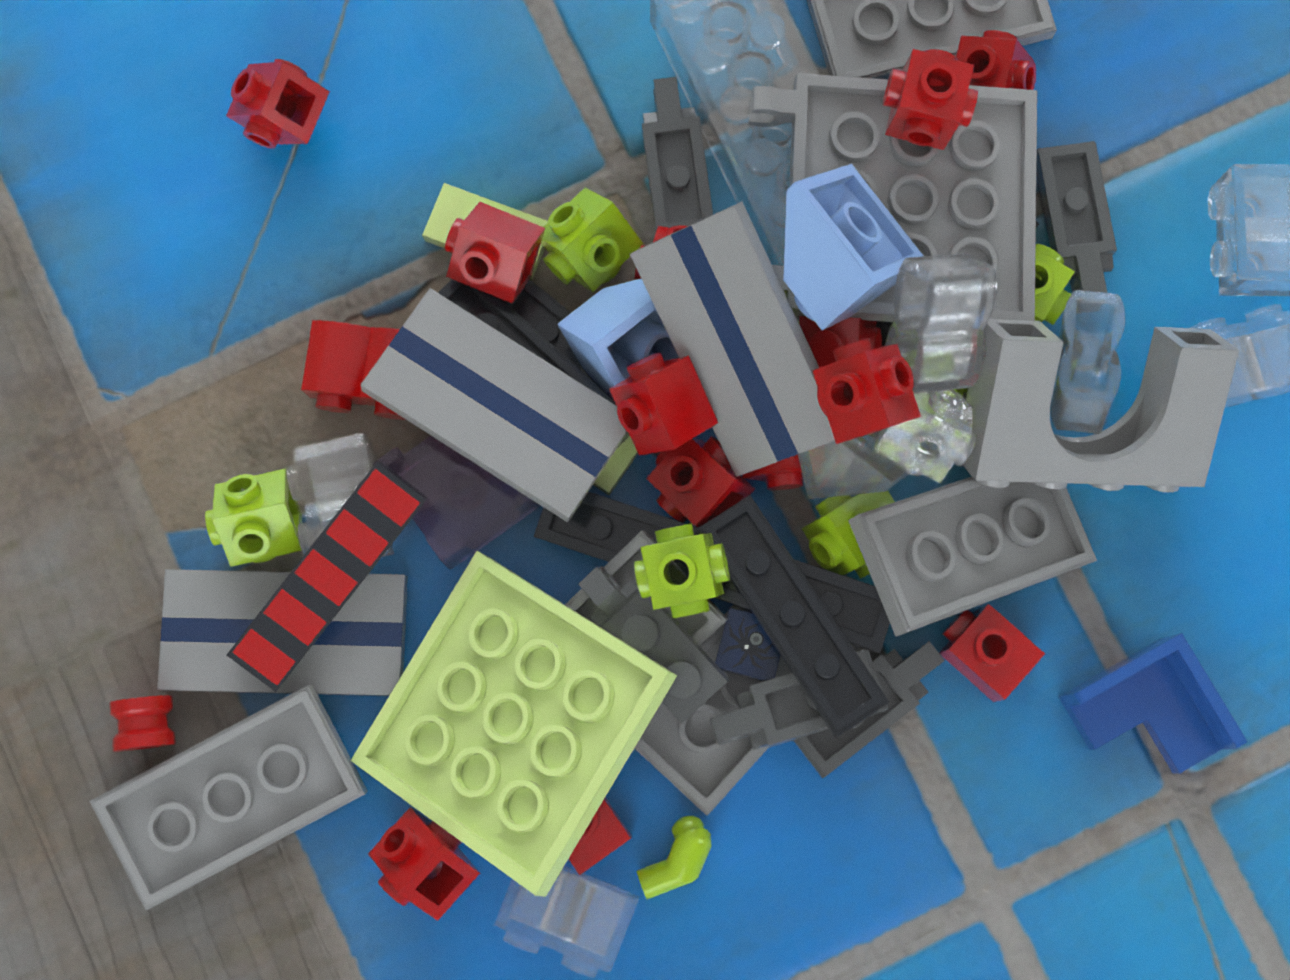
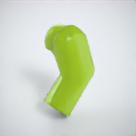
(684, 861)

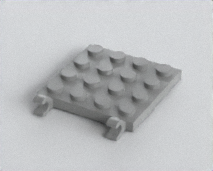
(948, 201)

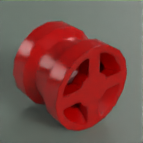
(142, 723)

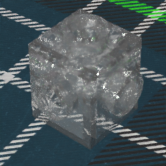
(934, 440)

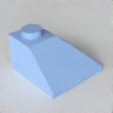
(840, 245)
(616, 331)

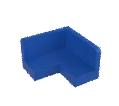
(1167, 694)

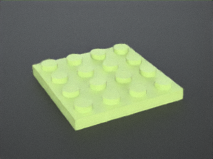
(513, 722)

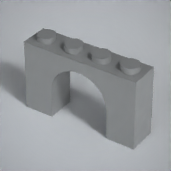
(1157, 444)

